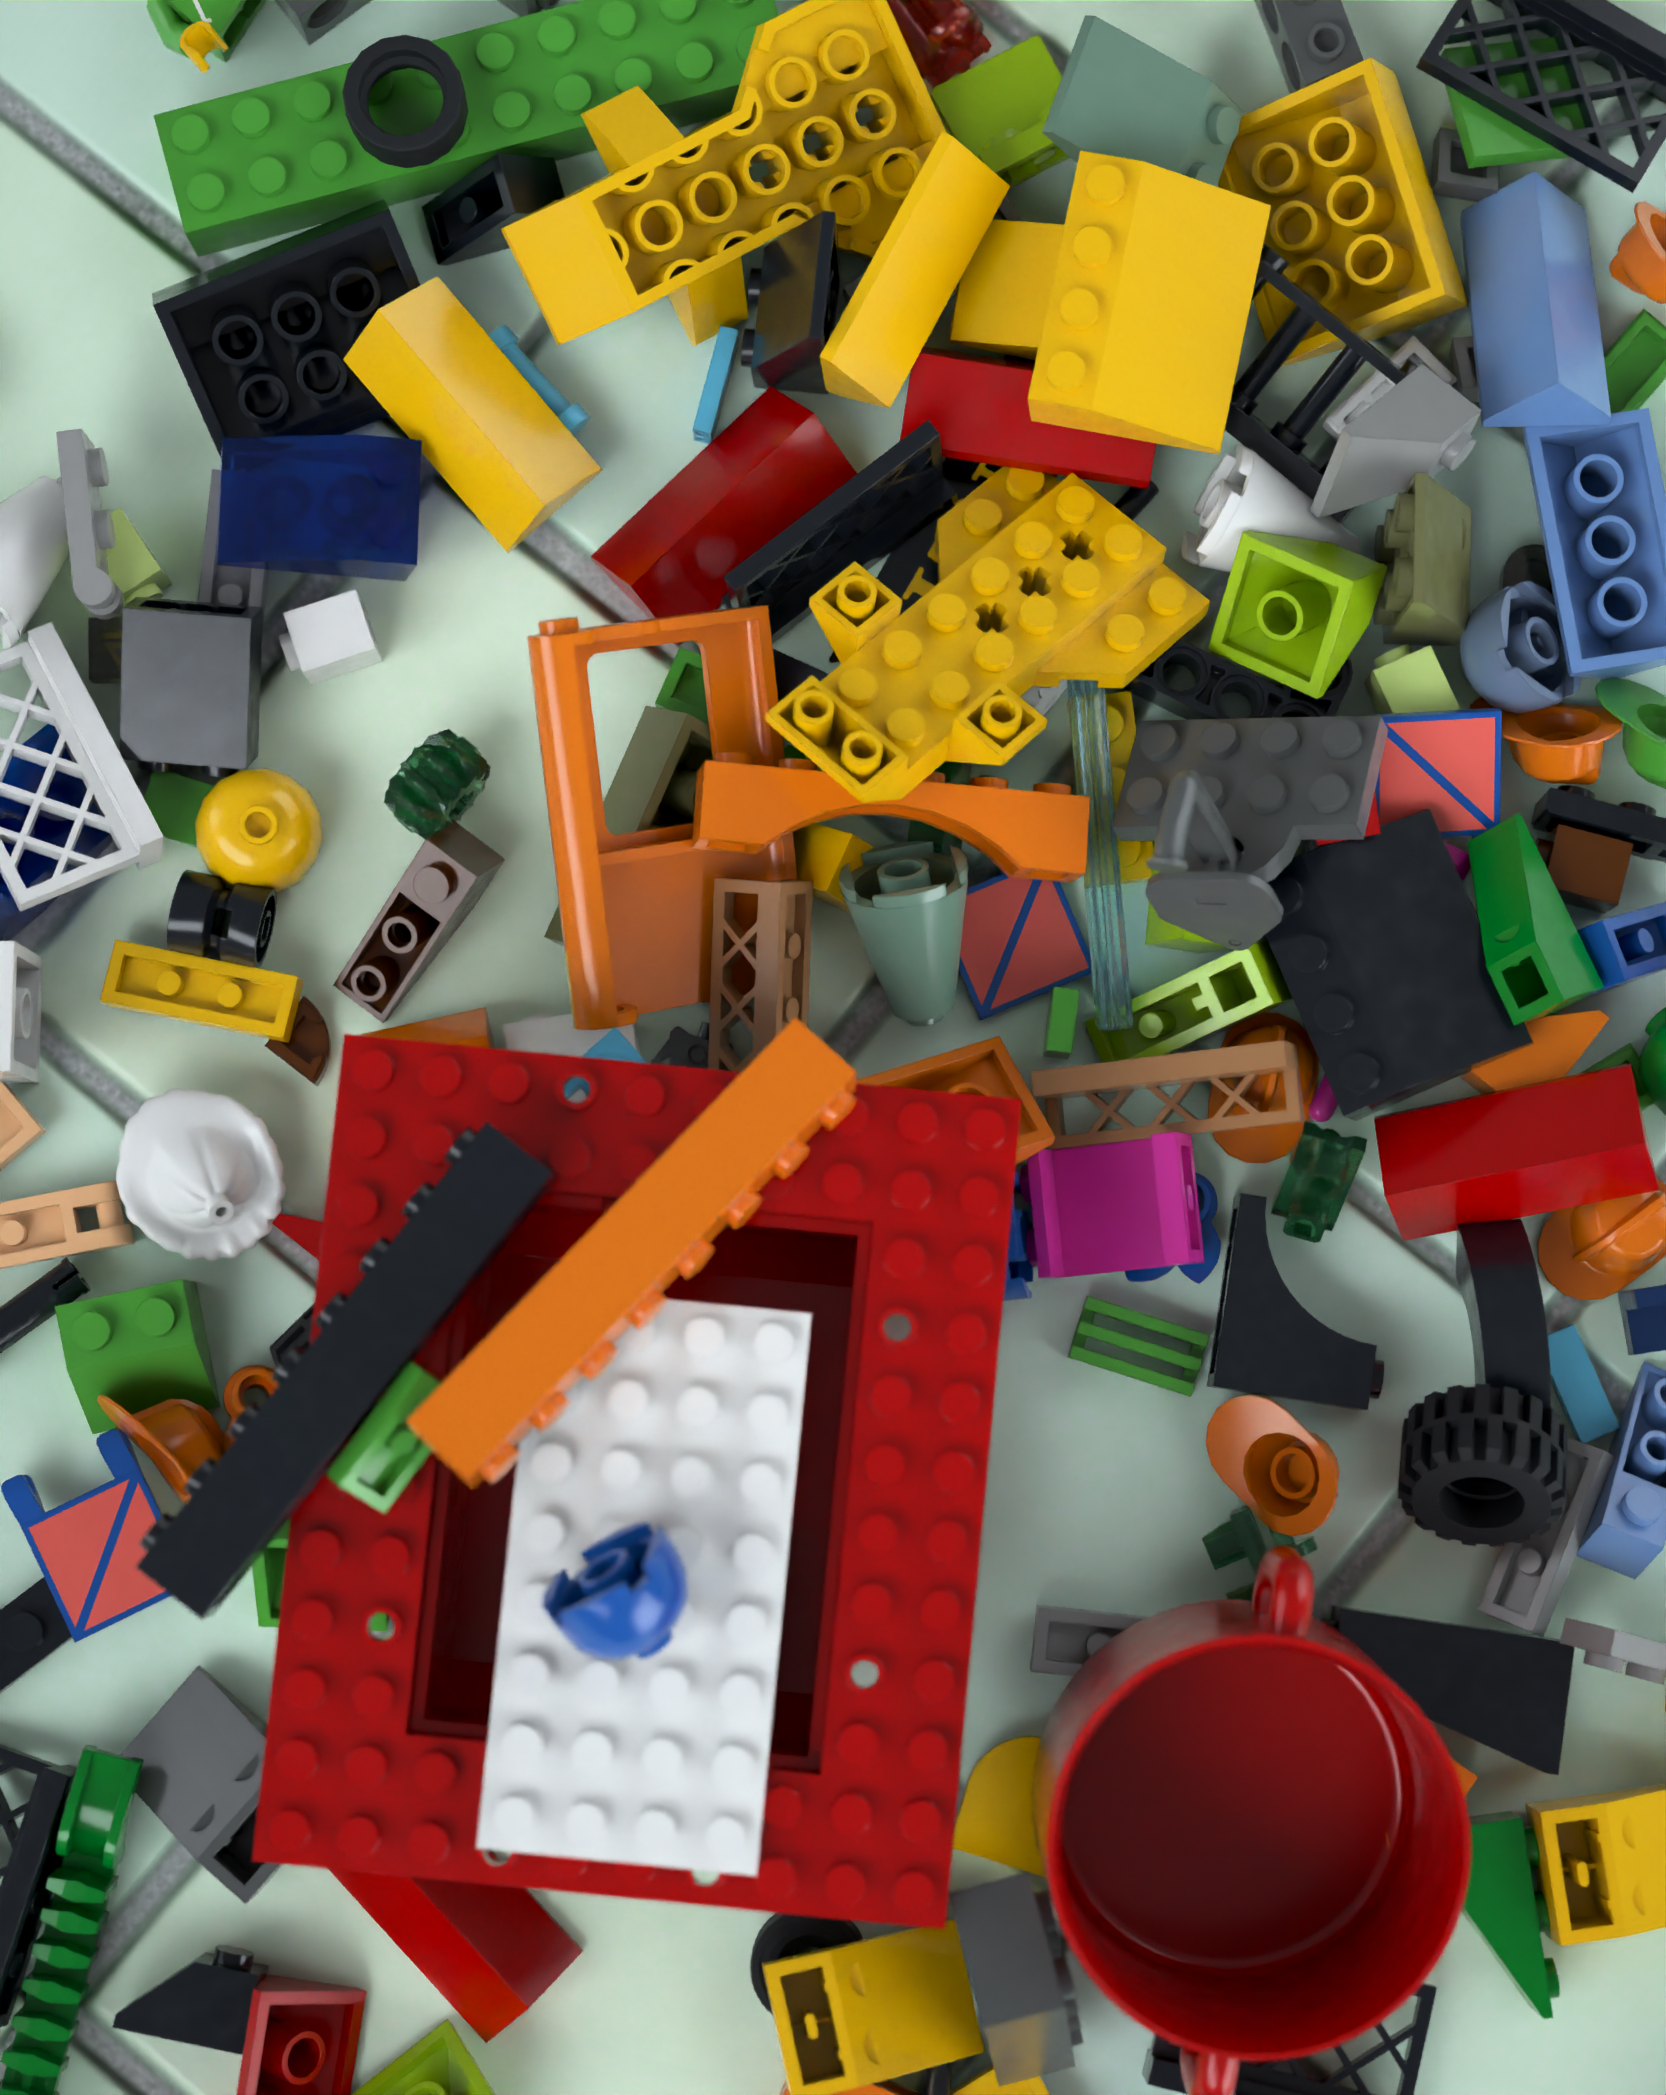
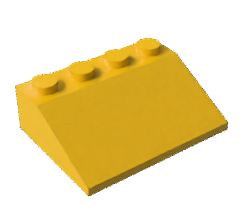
(1346, 208)
(1147, 305)

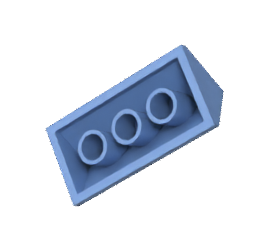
(1534, 308)
(1604, 541)

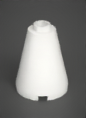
(1253, 497)
(30, 552)

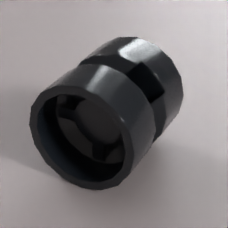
(200, 914)

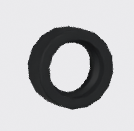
(398, 54)

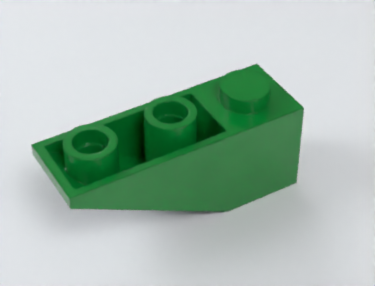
(1525, 926)
(1507, 1909)

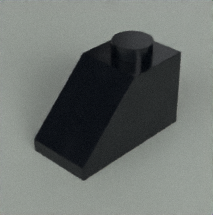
(470, 214)
(200, 2003)

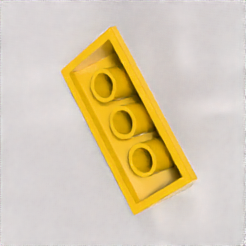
(912, 275)
(471, 411)

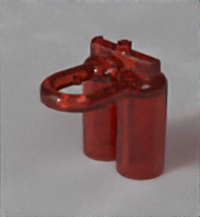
(940, 36)

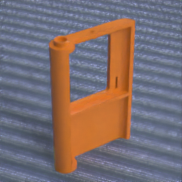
(643, 899)

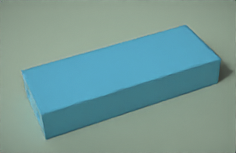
(716, 385)
(1579, 1386)

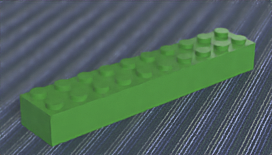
(291, 162)

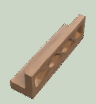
(779, 963)
(1170, 1070)

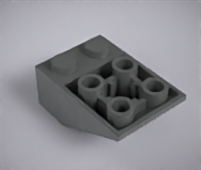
(206, 1779)

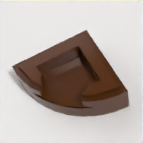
(308, 1044)

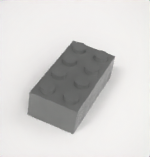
(1018, 1977)

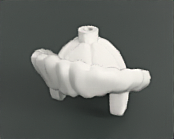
(200, 1174)

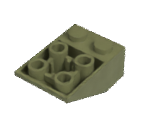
(1427, 566)

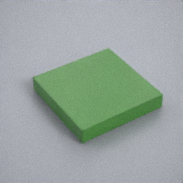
(1491, 138)

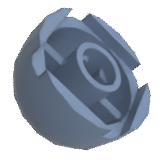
(1516, 650)

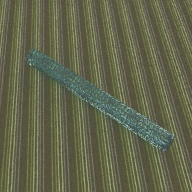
(1102, 873)

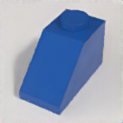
(1627, 946)

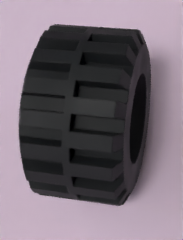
(1483, 1465)

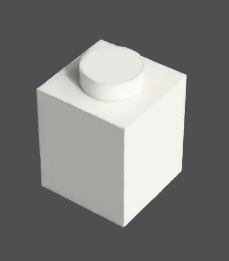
(330, 638)

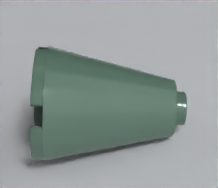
(911, 924)

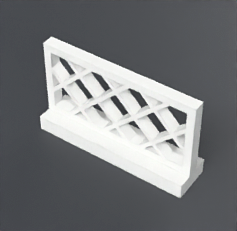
(94, 761)

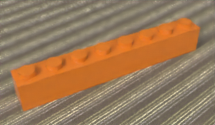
(634, 1254)

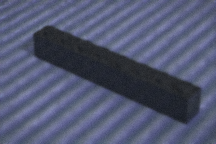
(345, 1371)

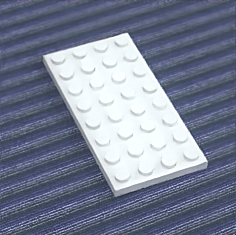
(670, 1748)

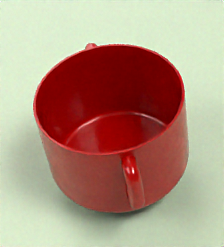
(1225, 1822)

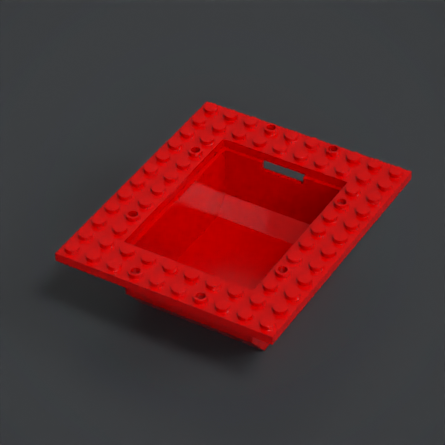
(887, 1215)

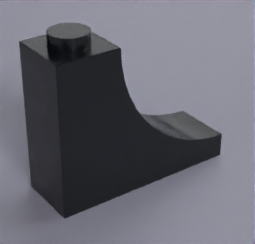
(1269, 1340)

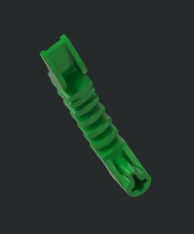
(92, 1848)

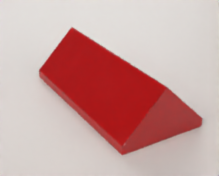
(986, 419)
(724, 508)
(1515, 1152)
(475, 1942)
(301, 2038)

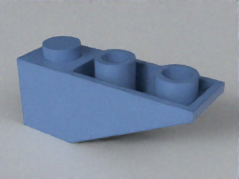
(1631, 1510)

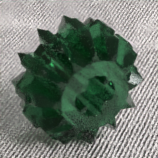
(437, 783)

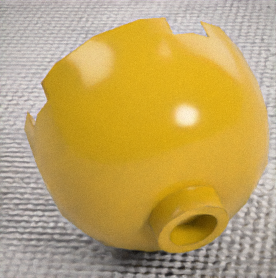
(259, 830)

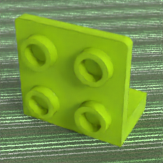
(1003, 109)

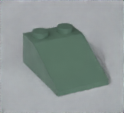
(1140, 106)

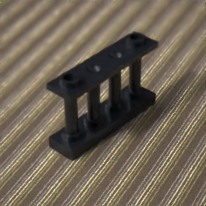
(1285, 441)

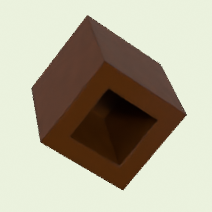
(1585, 866)

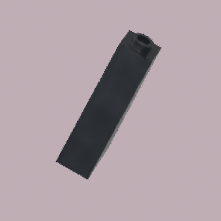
(1473, 1679)

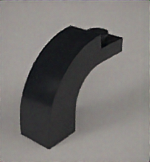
(1504, 1307)

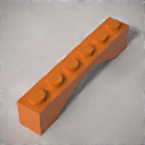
(1020, 831)

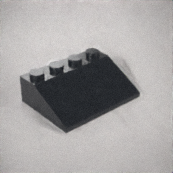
(273, 328)
(1388, 966)

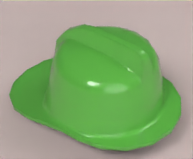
(1644, 725)

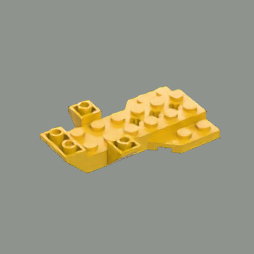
(686, 204)
(1054, 584)

